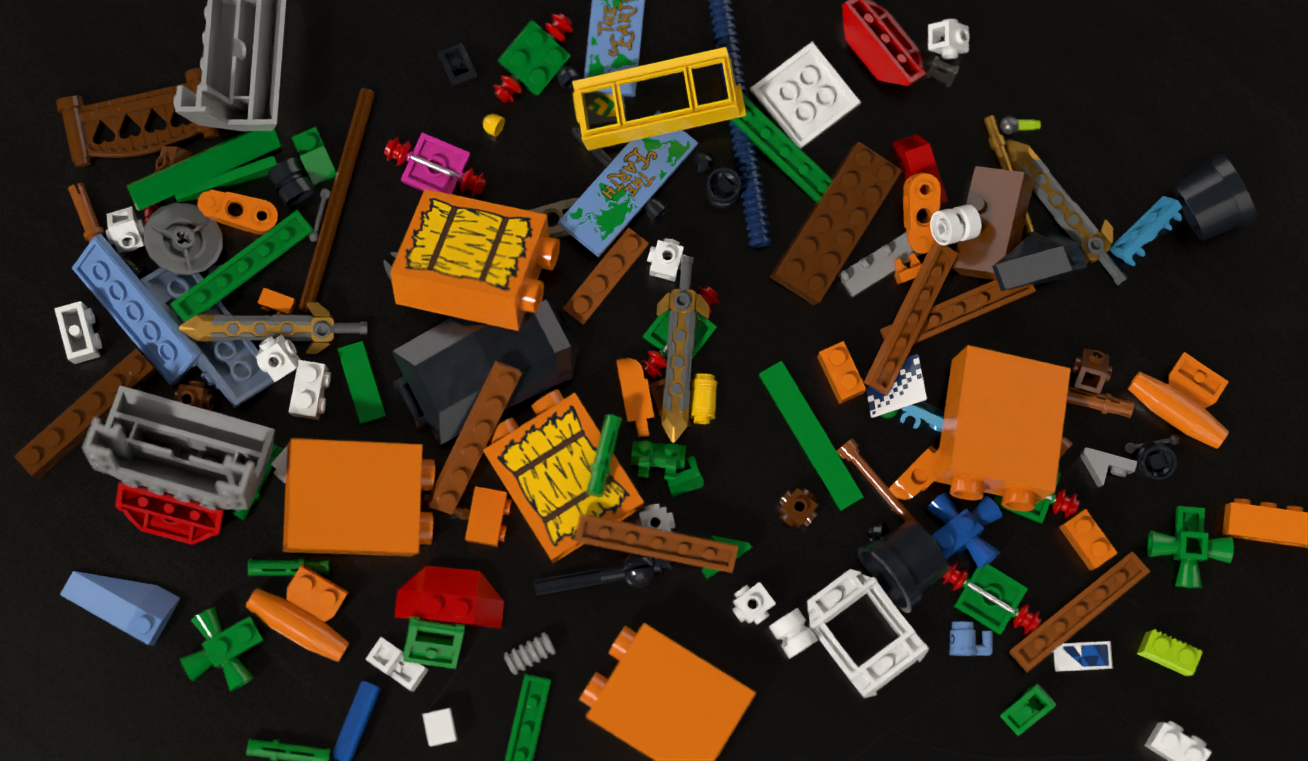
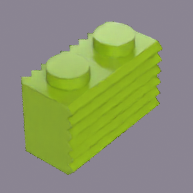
(1169, 652)

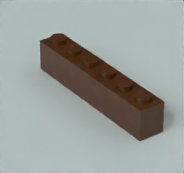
(76, 421)

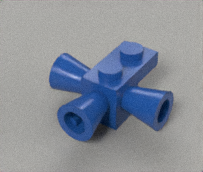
(965, 528)

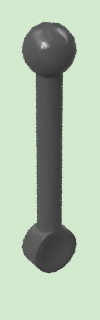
(325, 195)
(1130, 447)

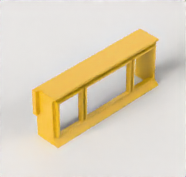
(660, 123)

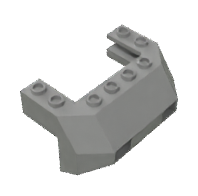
(238, 67)
(194, 446)

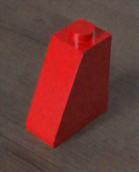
(917, 157)

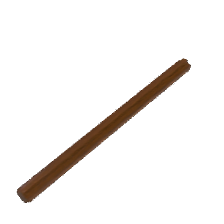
(336, 199)

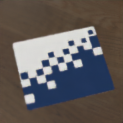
(905, 391)

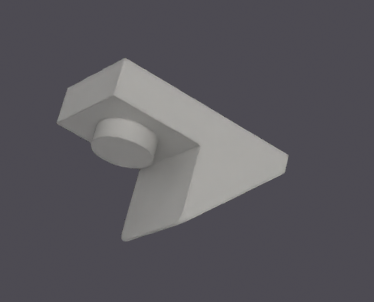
(1099, 462)

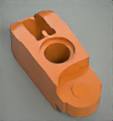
(216, 204)
(919, 233)
(635, 394)
(917, 476)

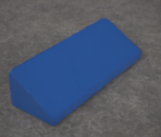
(356, 721)

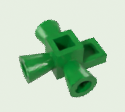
(1190, 546)
(222, 648)

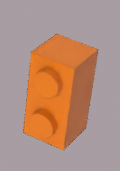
(277, 302)

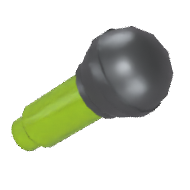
(1010, 125)

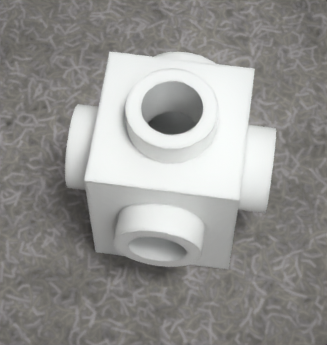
(948, 38)
(125, 230)
(665, 268)
(277, 357)
(655, 511)
(759, 596)

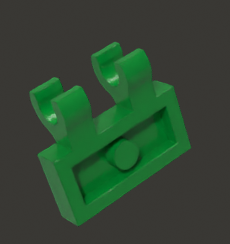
(649, 454)

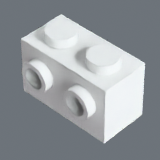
(77, 332)
(309, 390)
(1174, 746)

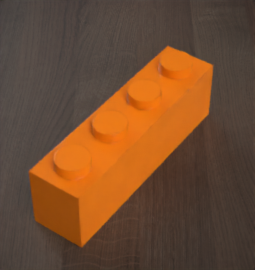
(1266, 523)

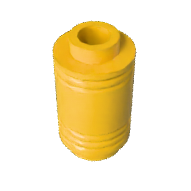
(702, 398)

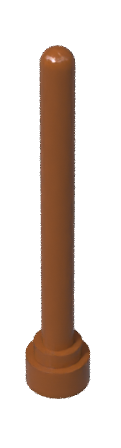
(851, 452)

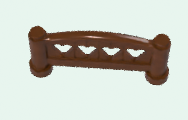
(83, 121)

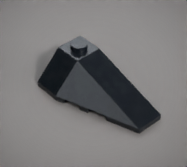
(1039, 259)

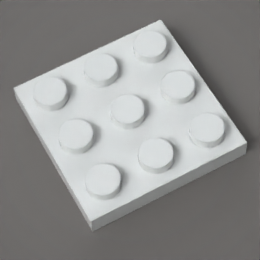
(805, 96)

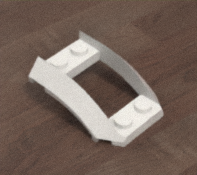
(887, 662)

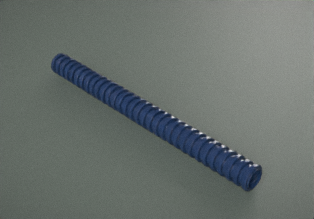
(743, 145)

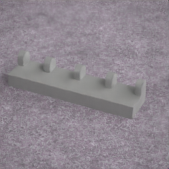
(876, 266)

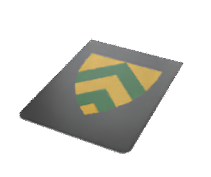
(601, 108)

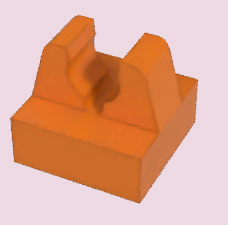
(903, 273)

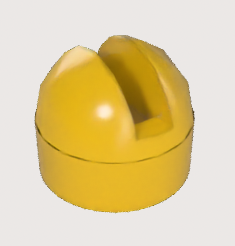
(493, 124)

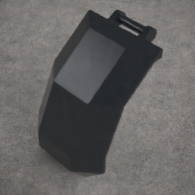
(455, 358)

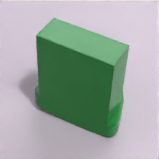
(686, 480)

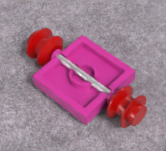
(435, 166)

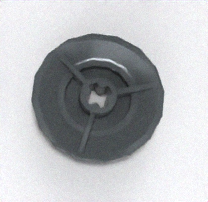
(179, 222)

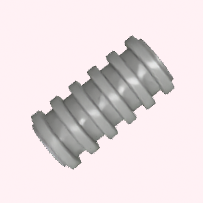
(529, 653)

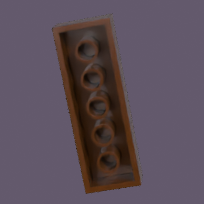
(836, 223)

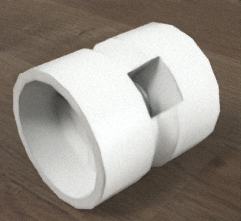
(955, 224)
(793, 633)

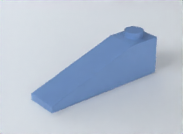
(127, 604)

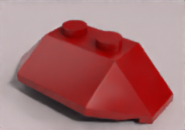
(881, 43)
(168, 516)
(450, 597)

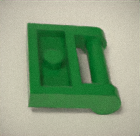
(433, 650)

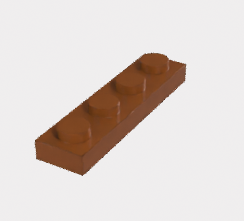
(605, 276)

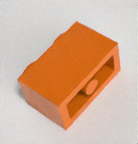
(841, 372)
(487, 517)
(1088, 540)

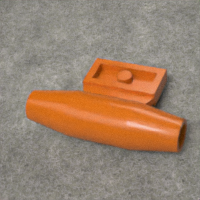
(1185, 399)
(303, 614)

